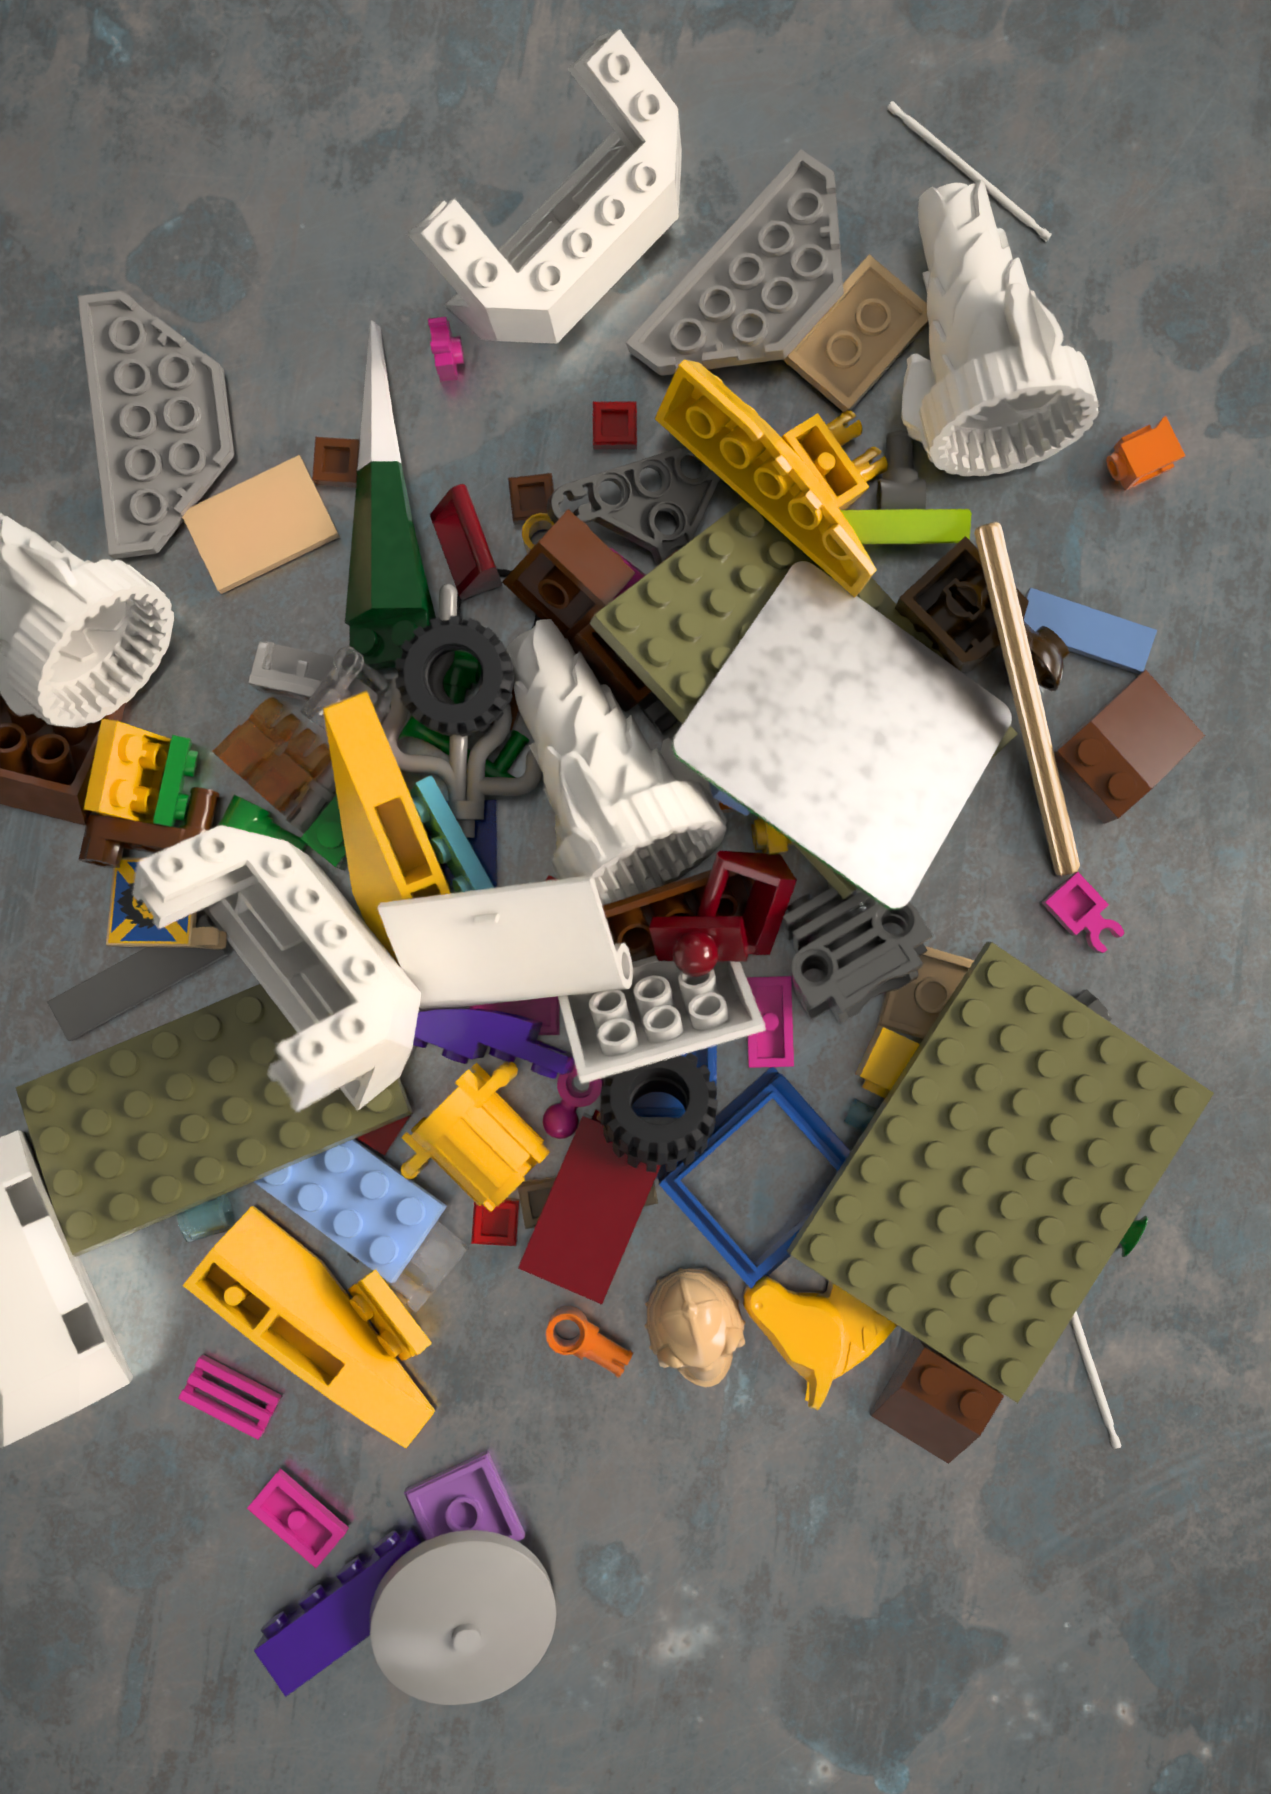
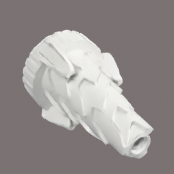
(997, 369)
(74, 630)
(618, 806)

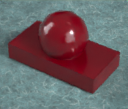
(699, 942)

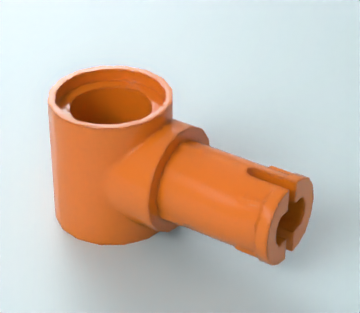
(588, 1342)

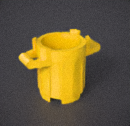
(477, 1139)

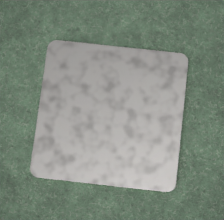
(844, 734)

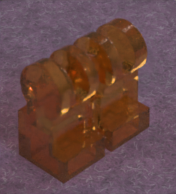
(252, 756)

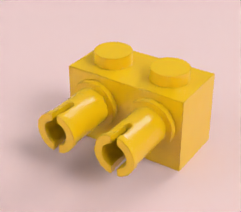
(822, 452)

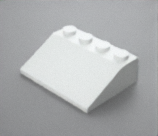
(658, 1017)

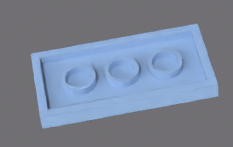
(359, 1205)

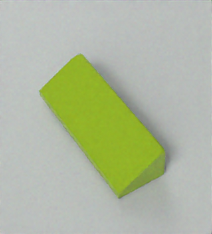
(910, 525)

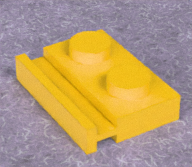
(398, 1330)

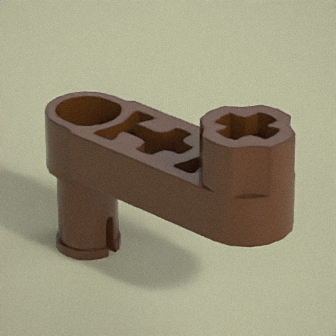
(108, 836)

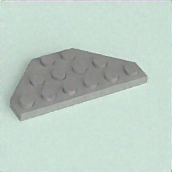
(757, 283)
(154, 419)

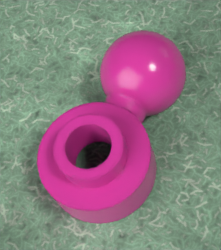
(561, 1118)

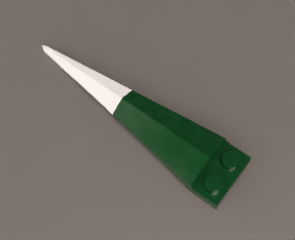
(386, 571)

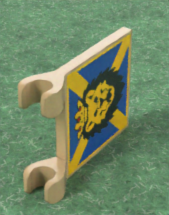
(133, 925)

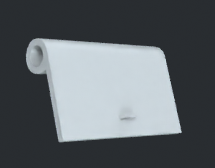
(507, 944)

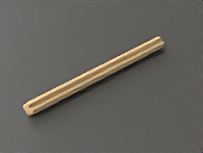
(1027, 697)

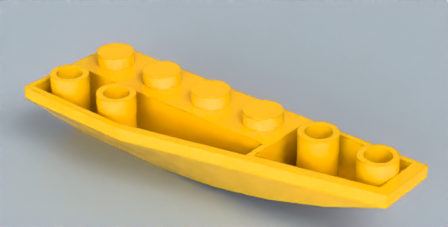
(379, 821)
(305, 1321)

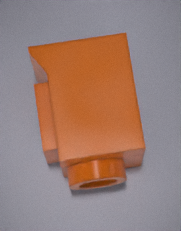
(1144, 454)

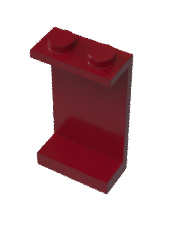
(588, 1215)

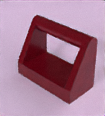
(464, 543)
(766, 901)

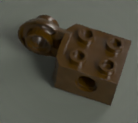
(958, 617)

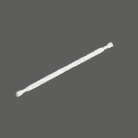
(969, 171)
(1094, 1379)

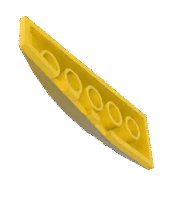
(762, 471)

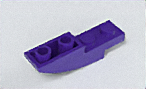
(469, 1032)

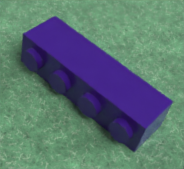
(329, 1618)

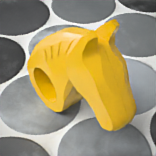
(816, 1331)

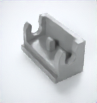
(288, 670)

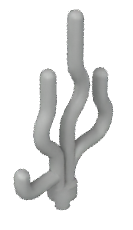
(464, 780)

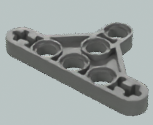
(637, 507)

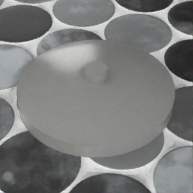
(462, 1617)

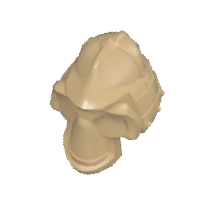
(694, 1325)

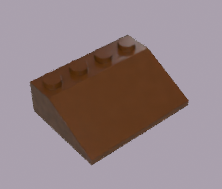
(46, 764)

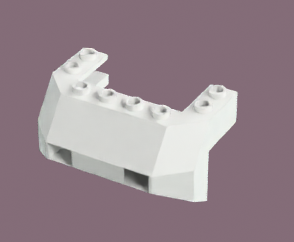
(585, 229)
(305, 950)
(52, 1325)

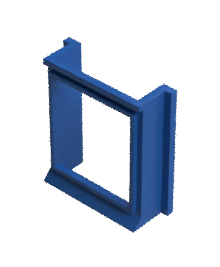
(732, 1117)

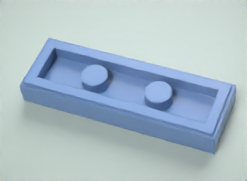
(1091, 631)

